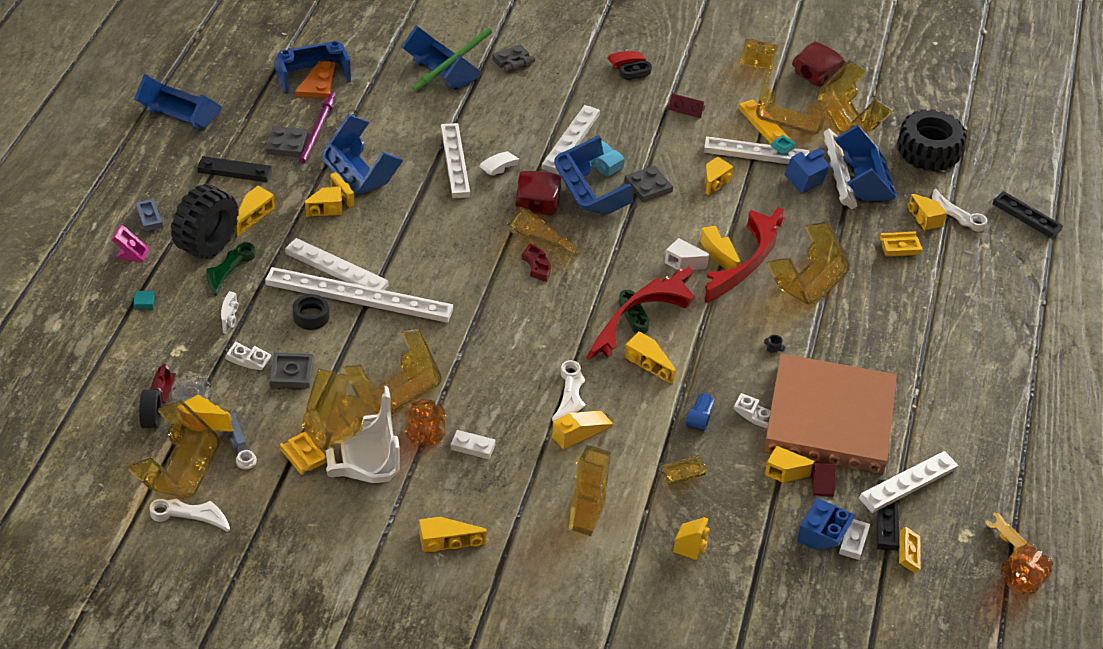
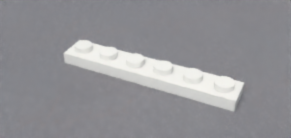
(572, 136)
(748, 150)
(455, 161)
(840, 170)
(334, 265)
(908, 482)

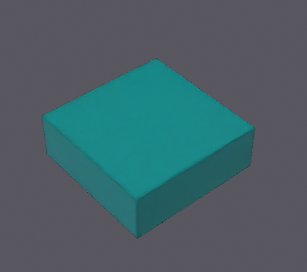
(783, 144)
(144, 299)

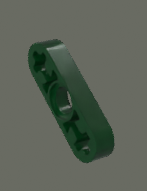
(643, 325)

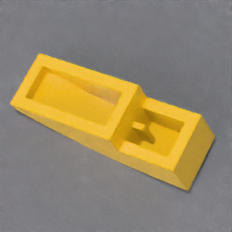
(719, 248)

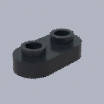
(635, 70)

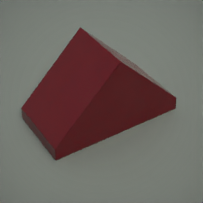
(823, 479)

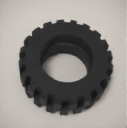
(931, 140)
(204, 221)

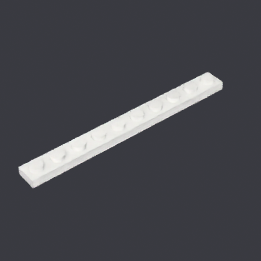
(359, 294)

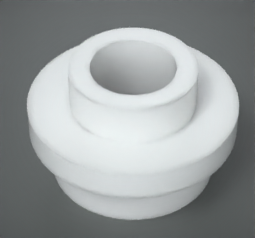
(246, 459)

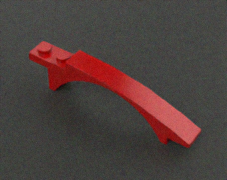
(765, 232)
(668, 290)

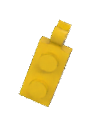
(1007, 533)

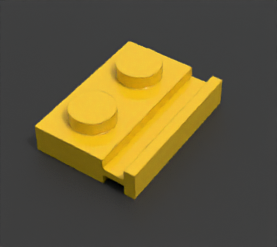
(900, 244)
(303, 453)

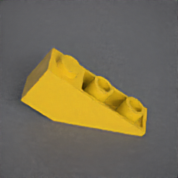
(648, 355)
(211, 414)
(445, 534)

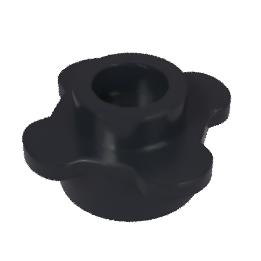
(774, 343)

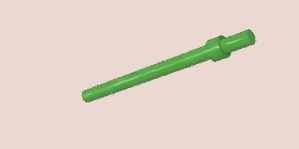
(428, 78)

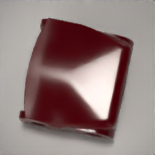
(817, 63)
(538, 191)

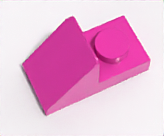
(130, 245)

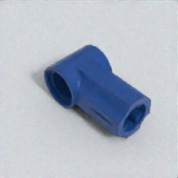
(700, 414)

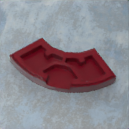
(538, 261)

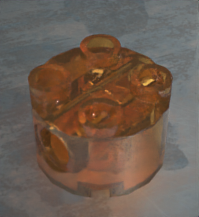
(425, 423)
(1026, 569)

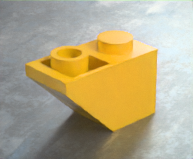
(717, 174)
(324, 202)
(927, 212)
(788, 466)
(691, 538)

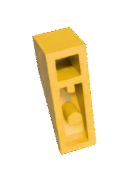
(254, 207)
(578, 427)

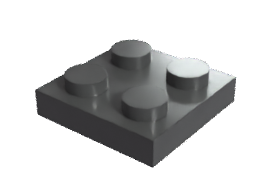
(286, 141)
(648, 183)
(291, 370)

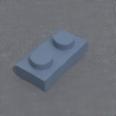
(149, 215)
(237, 439)

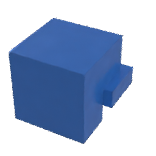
(808, 170)

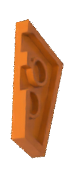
(318, 82)

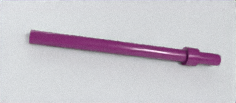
(327, 107)

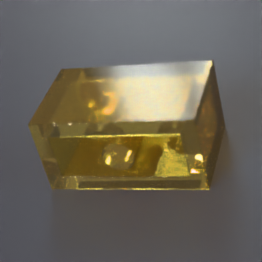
(759, 54)

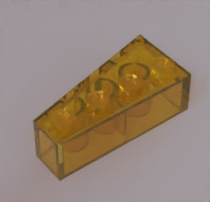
(589, 489)

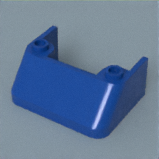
(433, 53)
(308, 57)
(176, 103)
(344, 159)
(869, 164)
(575, 165)

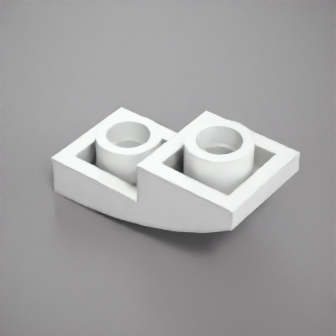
(498, 162)
(228, 311)
(248, 358)
(750, 410)

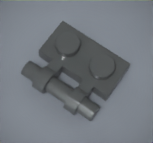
(513, 58)

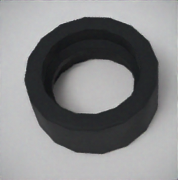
(311, 301)
(148, 408)

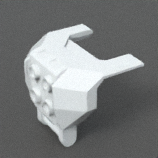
(372, 453)

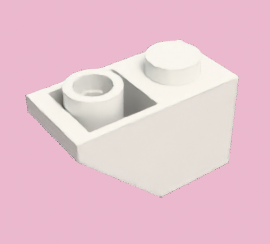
(683, 255)

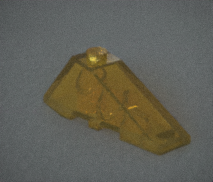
(532, 226)

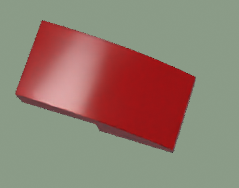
(620, 58)

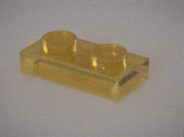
(683, 470)

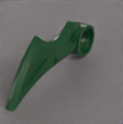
(217, 274)

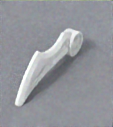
(960, 215)
(573, 381)
(205, 512)

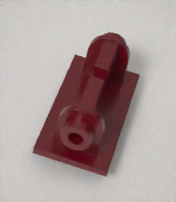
(686, 105)
(163, 381)

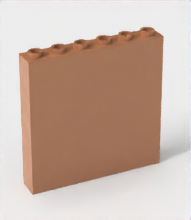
(832, 413)

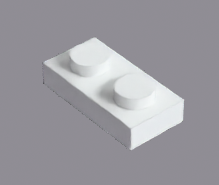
(473, 444)
(854, 539)

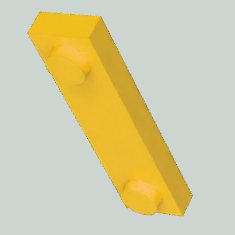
(768, 130)

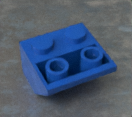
(824, 525)

